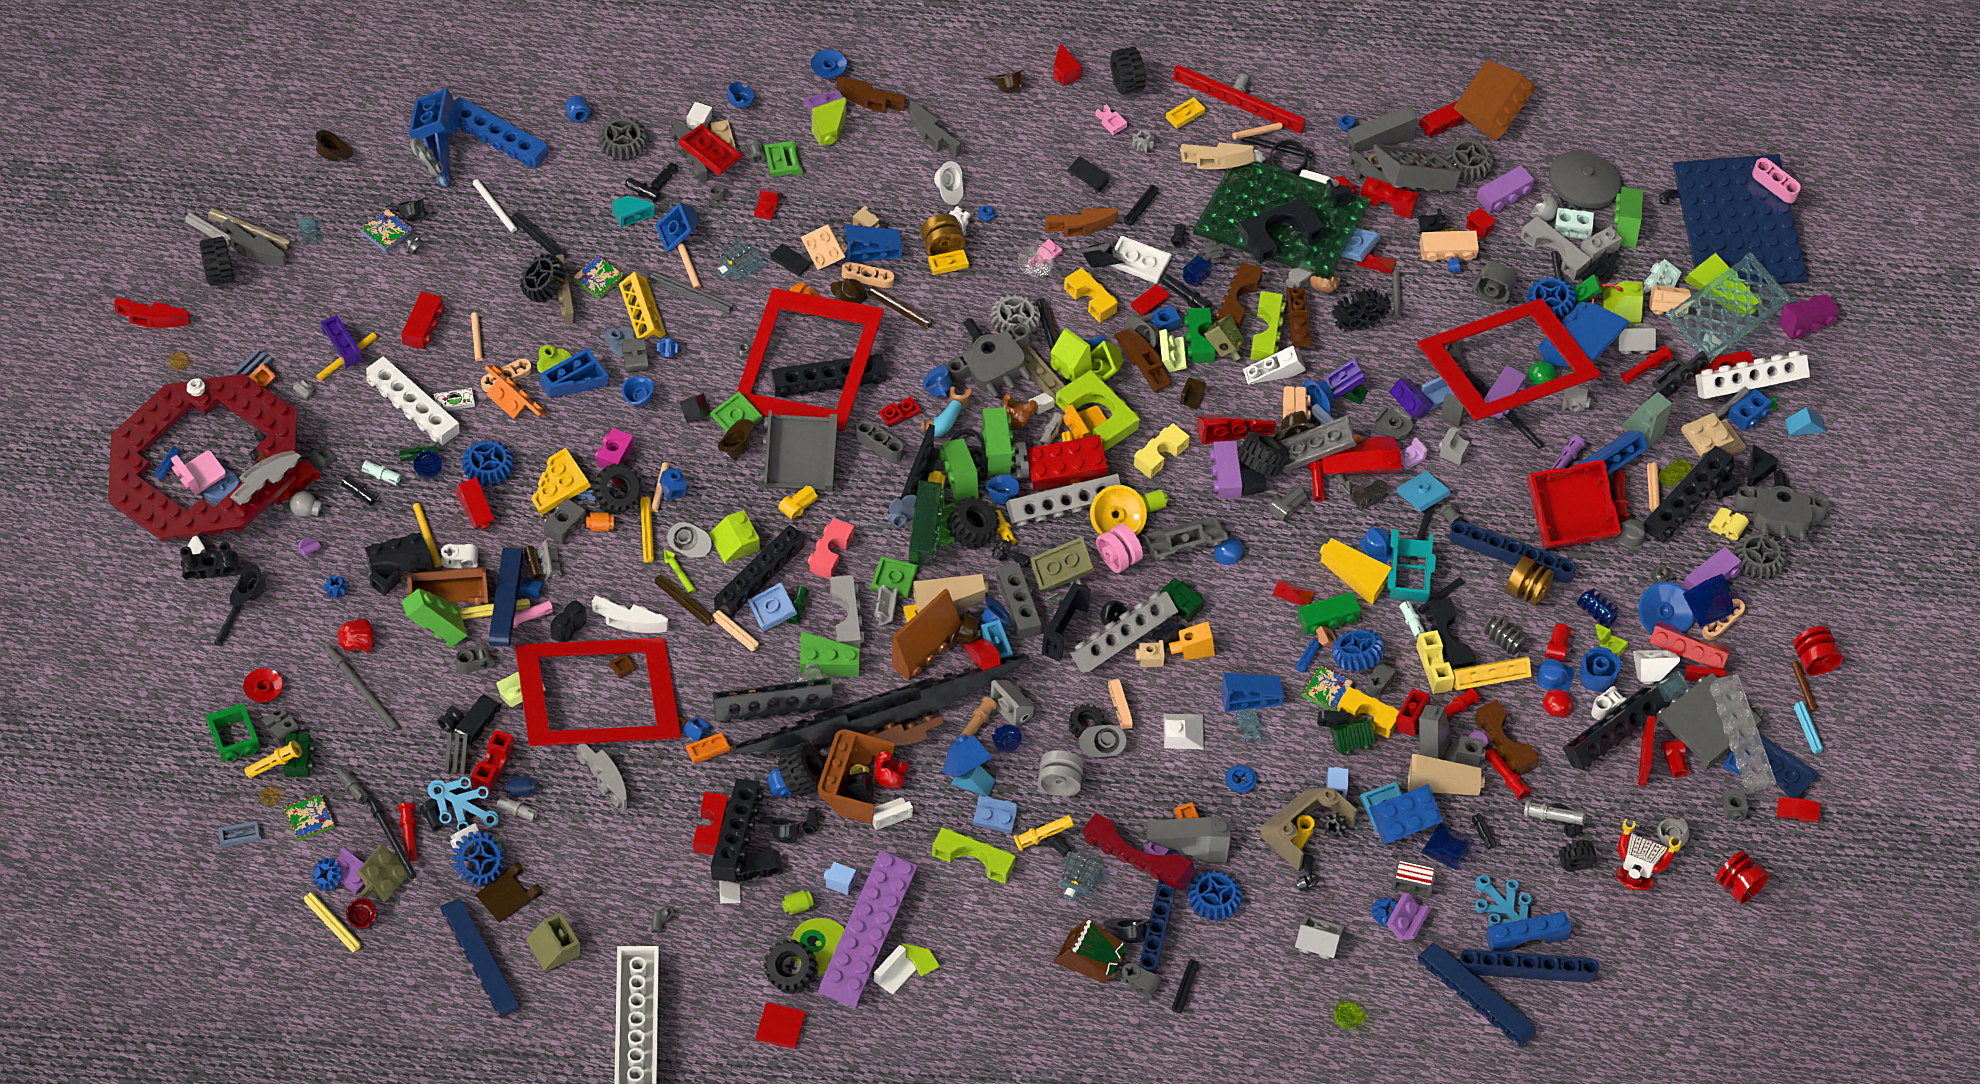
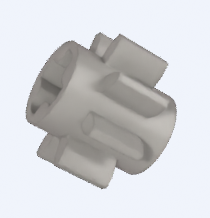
(1143, 140)

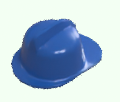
(938, 381)
(1319, 393)
(1377, 544)
(995, 611)
(1555, 675)

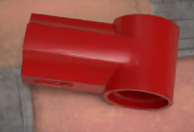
(1558, 645)
(1675, 756)

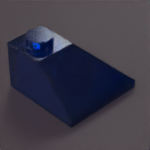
(1710, 600)
(1448, 846)

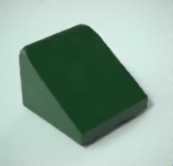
(1356, 394)

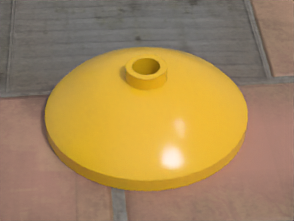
(1123, 500)

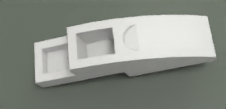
(635, 620)

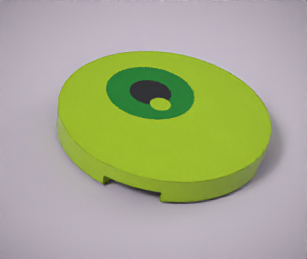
(821, 938)

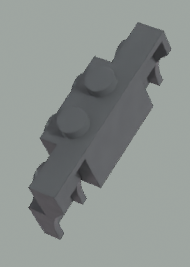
(1190, 535)

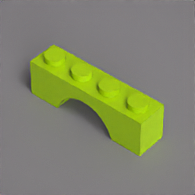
(1269, 310)
(951, 845)

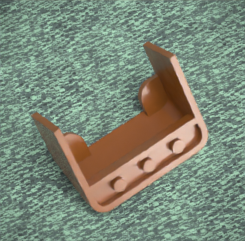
(452, 584)
(846, 751)

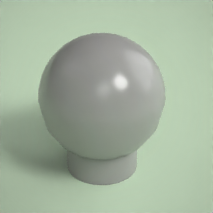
(304, 504)

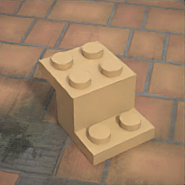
(1710, 431)

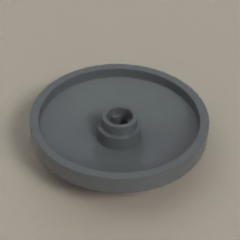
(1584, 179)

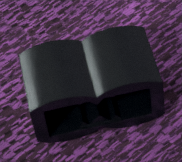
(568, 622)

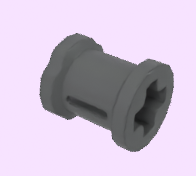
(756, 150)
(1450, 514)

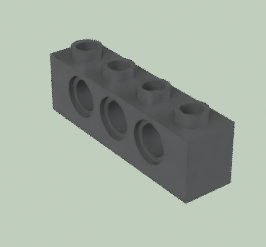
(1006, 578)

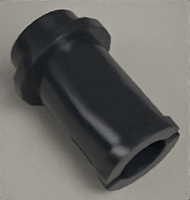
(1178, 238)
(810, 825)

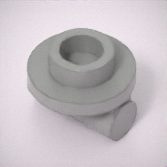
(304, 388)

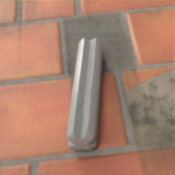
(206, 227)

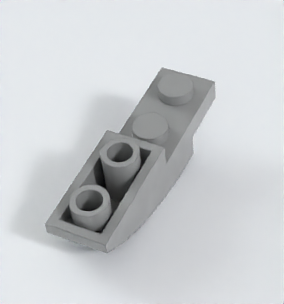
(267, 469)
(606, 772)

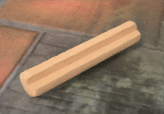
(1653, 486)
(735, 630)

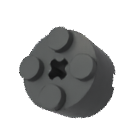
(1495, 283)

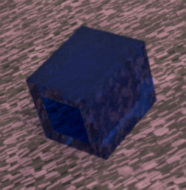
(1196, 271)

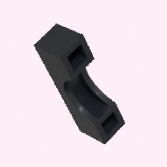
(1442, 615)

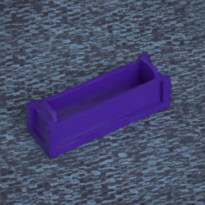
(342, 341)

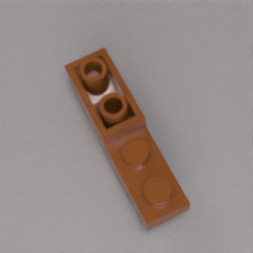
(1086, 223)

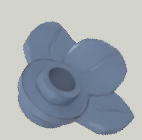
(622, 333)
(902, 510)

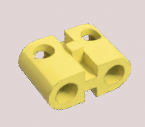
(1728, 523)

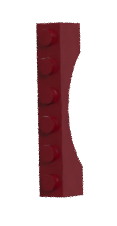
(1169, 868)

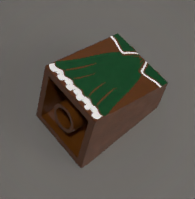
(1091, 952)

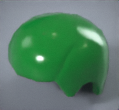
(1541, 372)

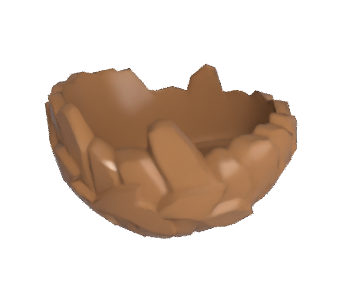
(1325, 285)

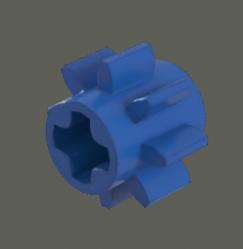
(668, 347)
(335, 586)

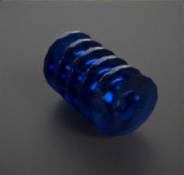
(1598, 607)

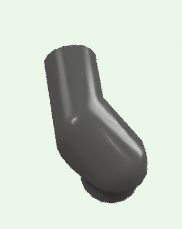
(661, 917)

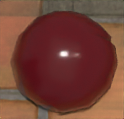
(361, 913)

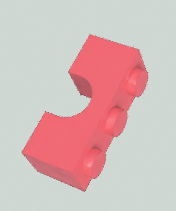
(836, 535)

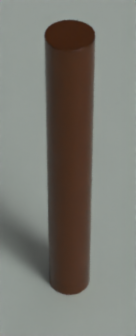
(1804, 686)

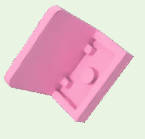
(199, 472)

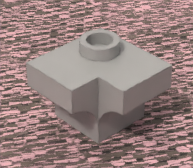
(1453, 446)

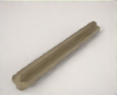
(276, 240)

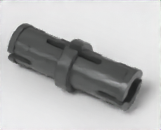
(352, 785)

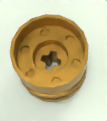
(1527, 580)

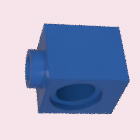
(1166, 319)

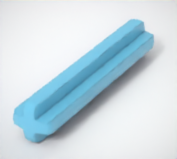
(1808, 727)

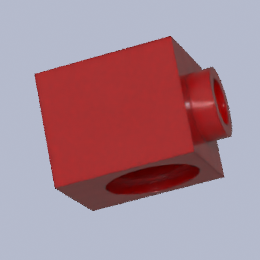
(1480, 222)

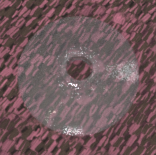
(1039, 267)

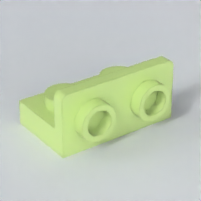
(1173, 351)
(510, 690)

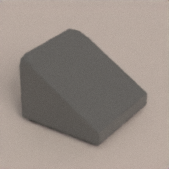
(321, 458)

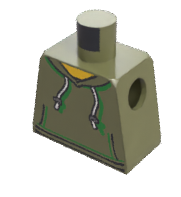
(1225, 337)

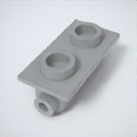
(547, 554)
(885, 611)

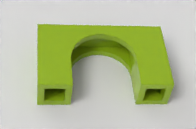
(1091, 389)

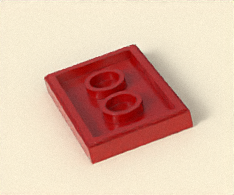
(710, 149)
(1646, 751)

